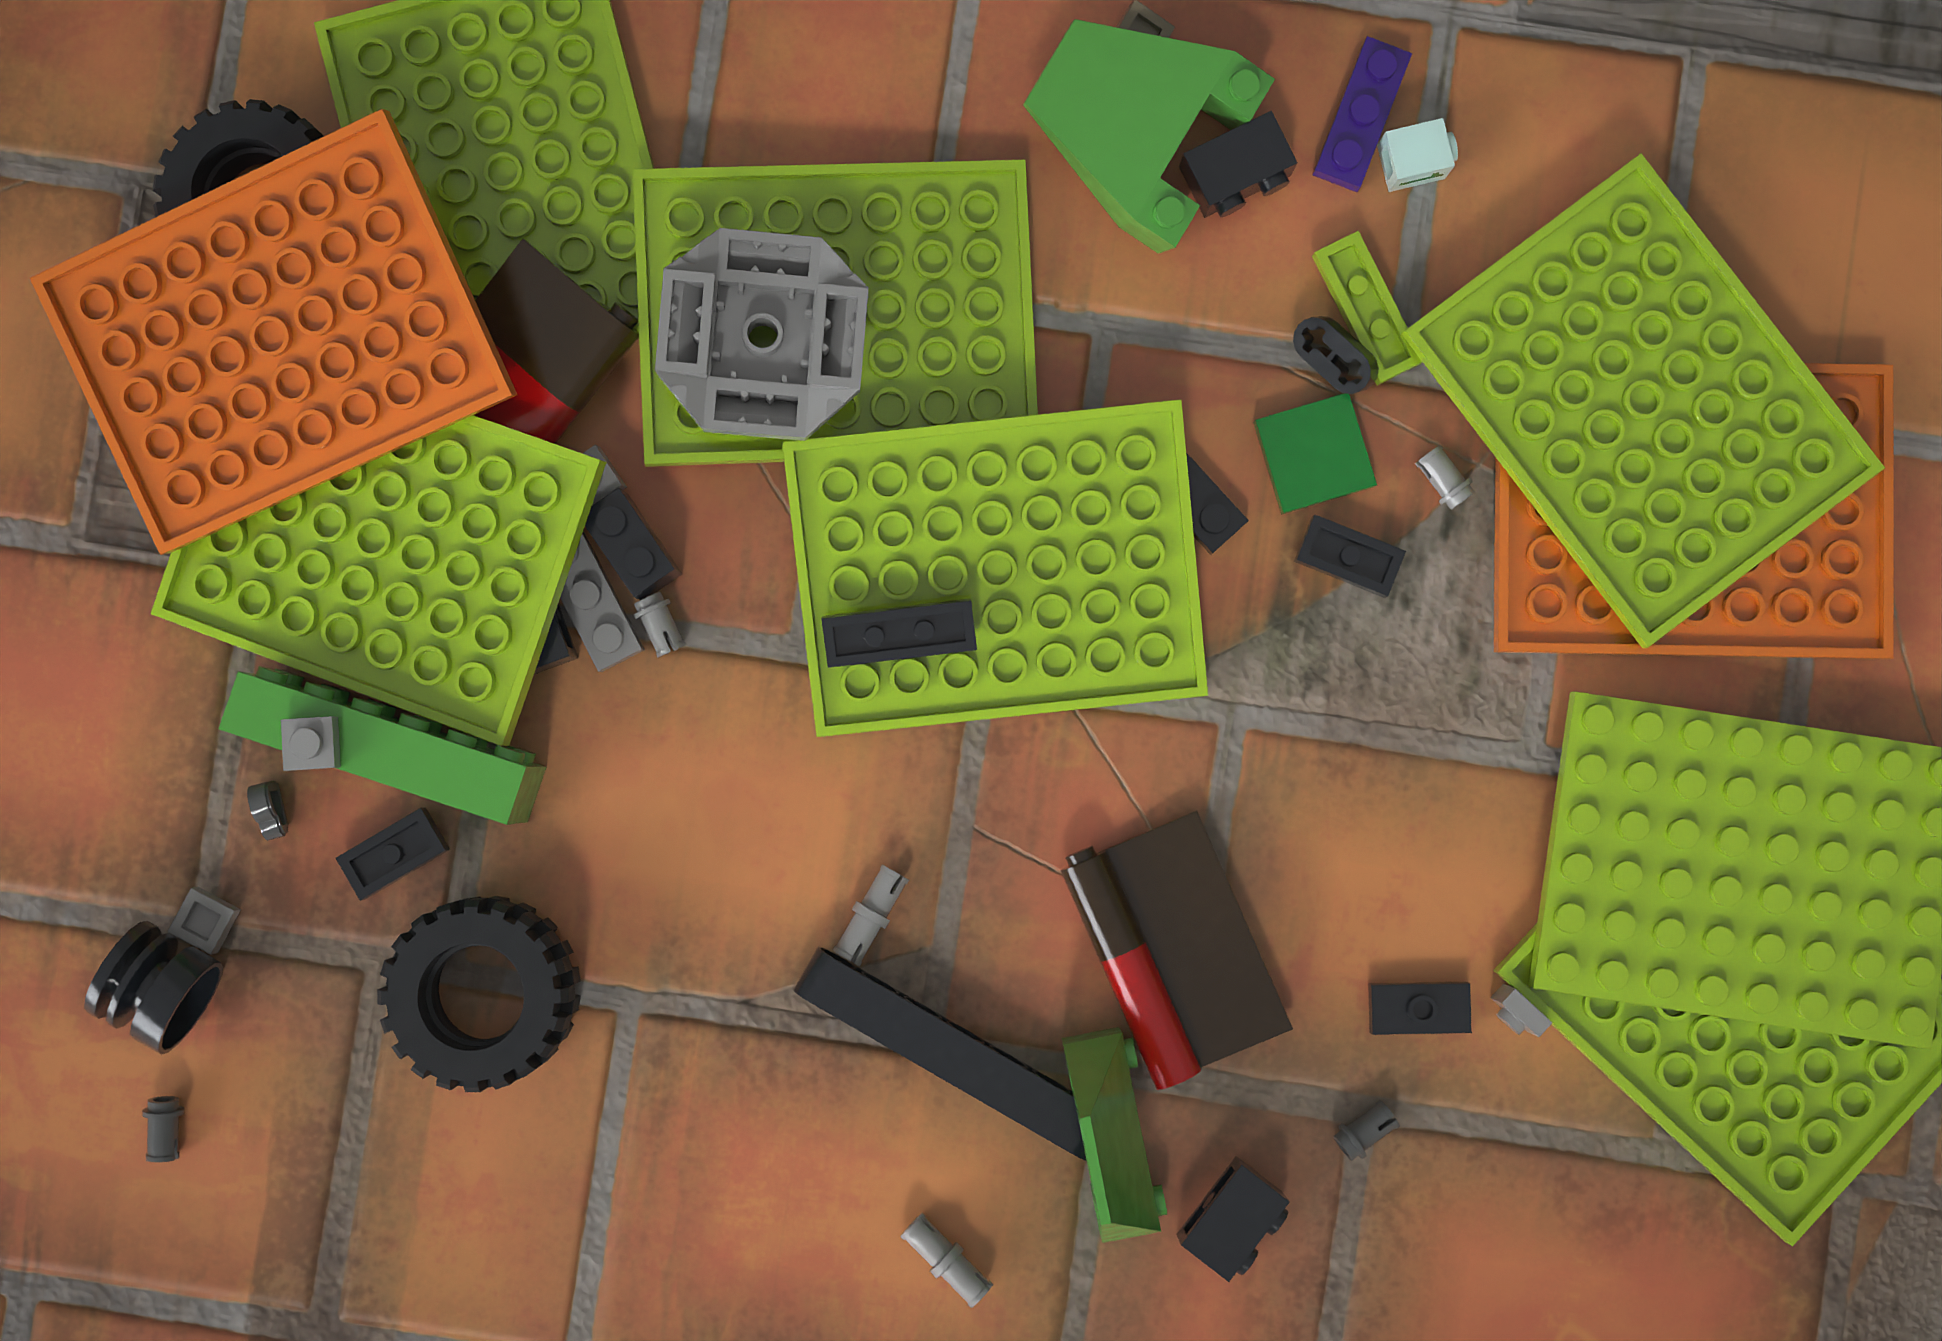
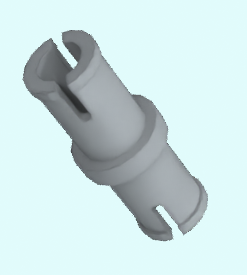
(870, 915)
(946, 1260)

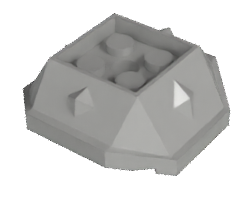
(753, 281)

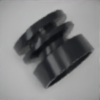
(153, 987)

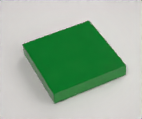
(1315, 453)

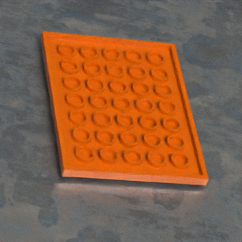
(274, 333)
(1808, 599)

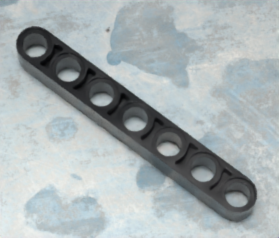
(942, 1048)

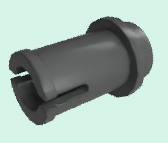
(162, 1128)
(1365, 1131)

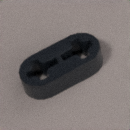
(1328, 362)

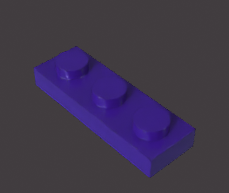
(1362, 114)

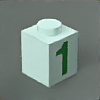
(1417, 154)

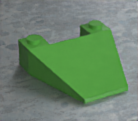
(1122, 107)
(1112, 1134)

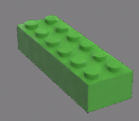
(389, 749)

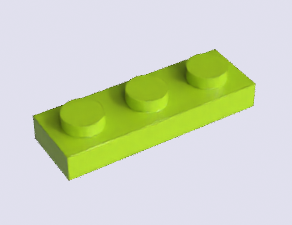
(1366, 304)

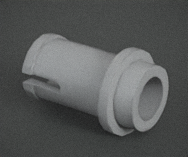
(1445, 477)
(658, 620)

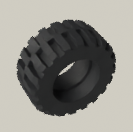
(225, 146)
(416, 1006)

